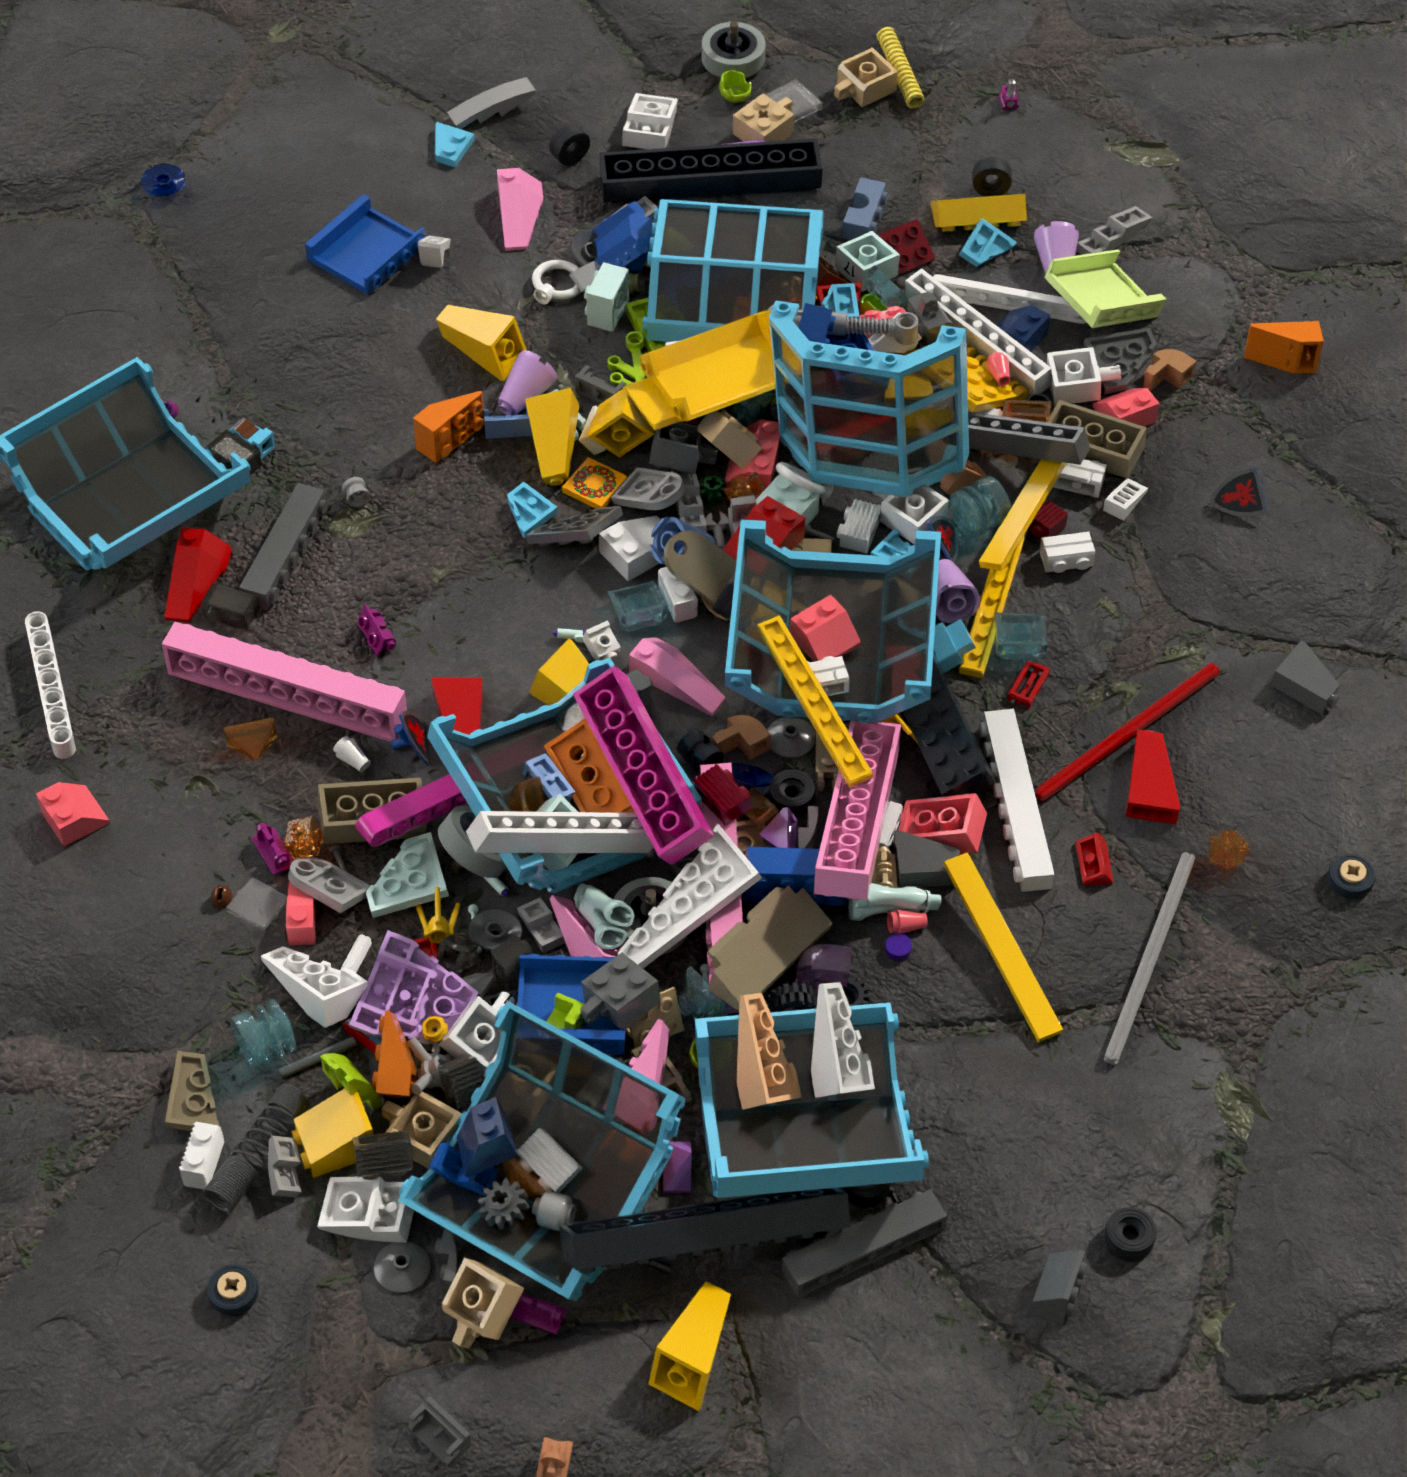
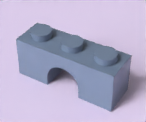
(867, 208)

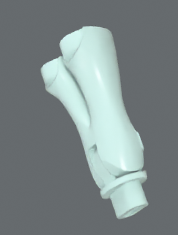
(887, 899)
(604, 915)

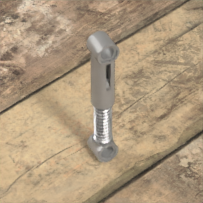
(902, 328)

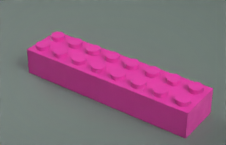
(643, 765)

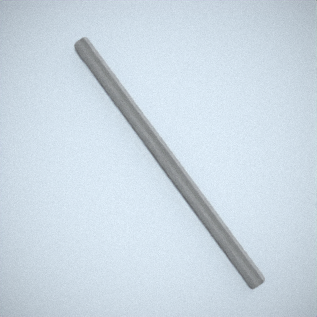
(1149, 959)

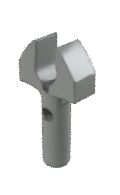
(718, 529)

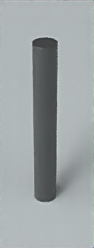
(315, 1058)

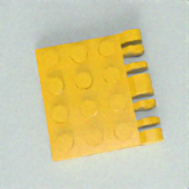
(983, 388)

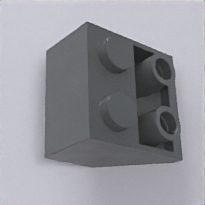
(1059, 1286)

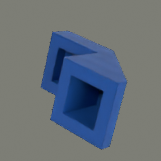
(449, 1165)

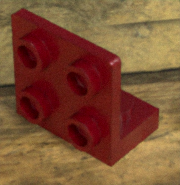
(910, 244)

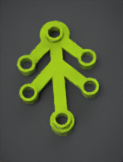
(634, 343)

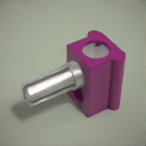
(1009, 96)

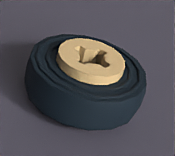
(1351, 885)
(228, 1299)

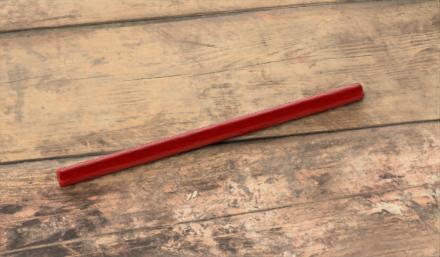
(1126, 732)

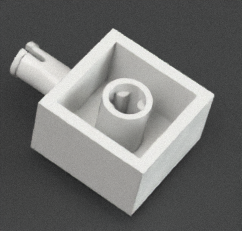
(1077, 375)
(912, 511)
(476, 1020)

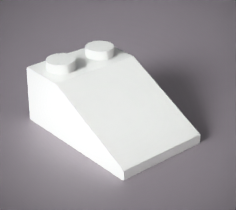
(628, 546)

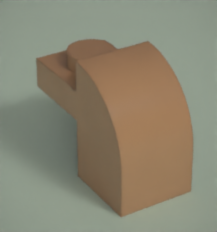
(1169, 366)
(743, 733)

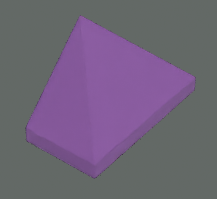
(782, 830)
(678, 1169)

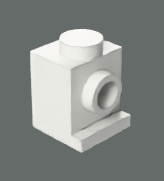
(598, 650)

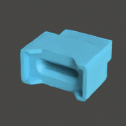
(951, 644)

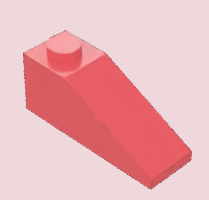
(300, 917)

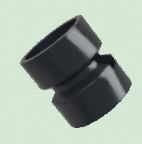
(699, 750)

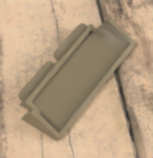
(763, 949)

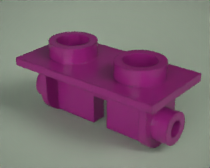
(372, 624)
(272, 849)
(538, 1313)

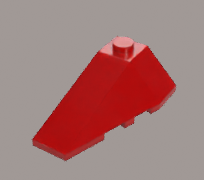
(196, 565)

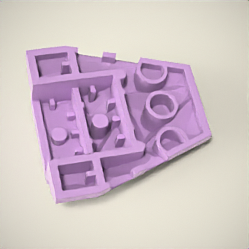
(411, 988)

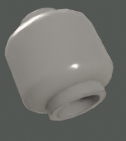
(554, 1210)

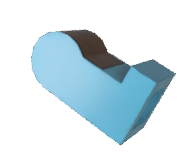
(255, 435)

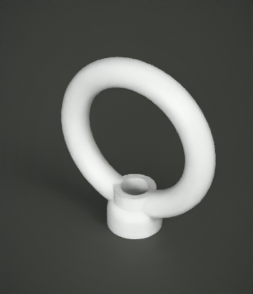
(546, 292)
(801, 479)

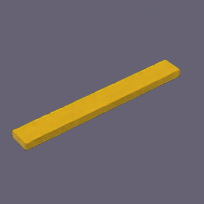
(1021, 514)
(983, 628)
(814, 701)
(1003, 947)

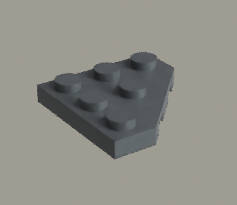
(1126, 349)
(575, 527)

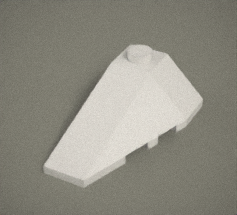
(319, 989)
(837, 1057)

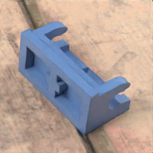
(507, 425)
(551, 778)

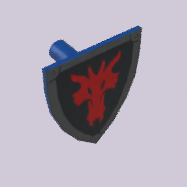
(1240, 494)
(949, 536)
(412, 732)

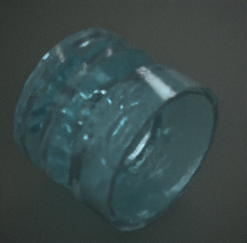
(979, 506)
(261, 1034)

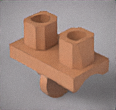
(554, 1458)

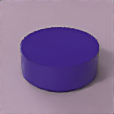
(898, 947)

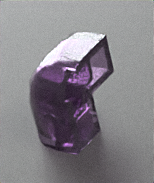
(824, 965)

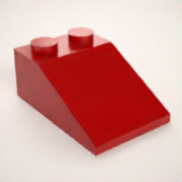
(782, 525)

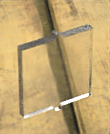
(257, 903)

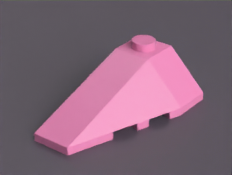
(519, 206)
(675, 674)
(578, 931)
(654, 1051)

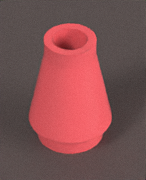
(999, 367)
(905, 921)

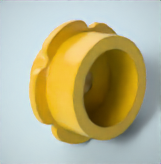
(428, 1026)

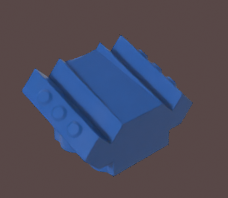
(624, 238)

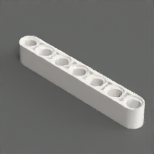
(50, 685)

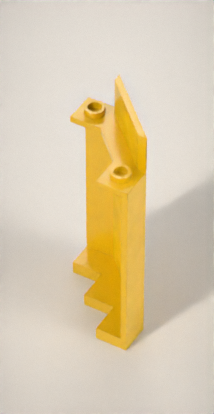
(705, 372)

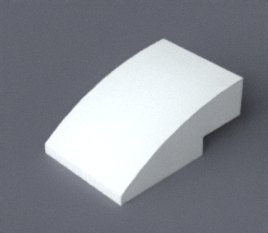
(649, 122)
(365, 1210)

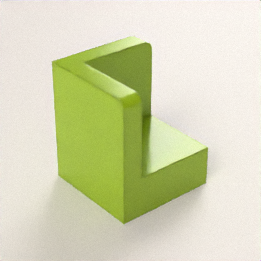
(566, 1013)

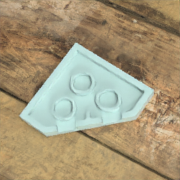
(408, 878)

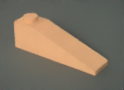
(762, 1068)

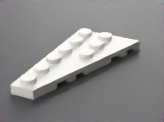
(694, 896)

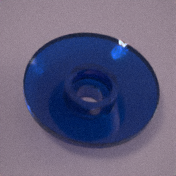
(163, 179)
(750, 776)

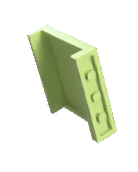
(1101, 289)

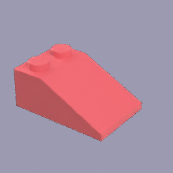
(946, 820)

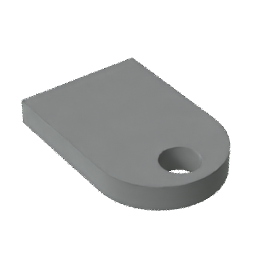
(649, 490)
(327, 883)

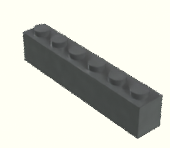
(1027, 438)
(284, 544)
(863, 1242)

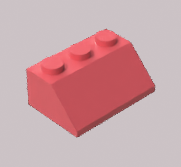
(766, 460)

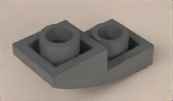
(446, 1250)

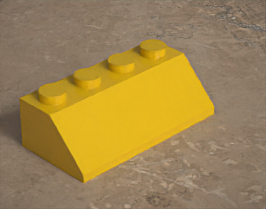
(970, 211)

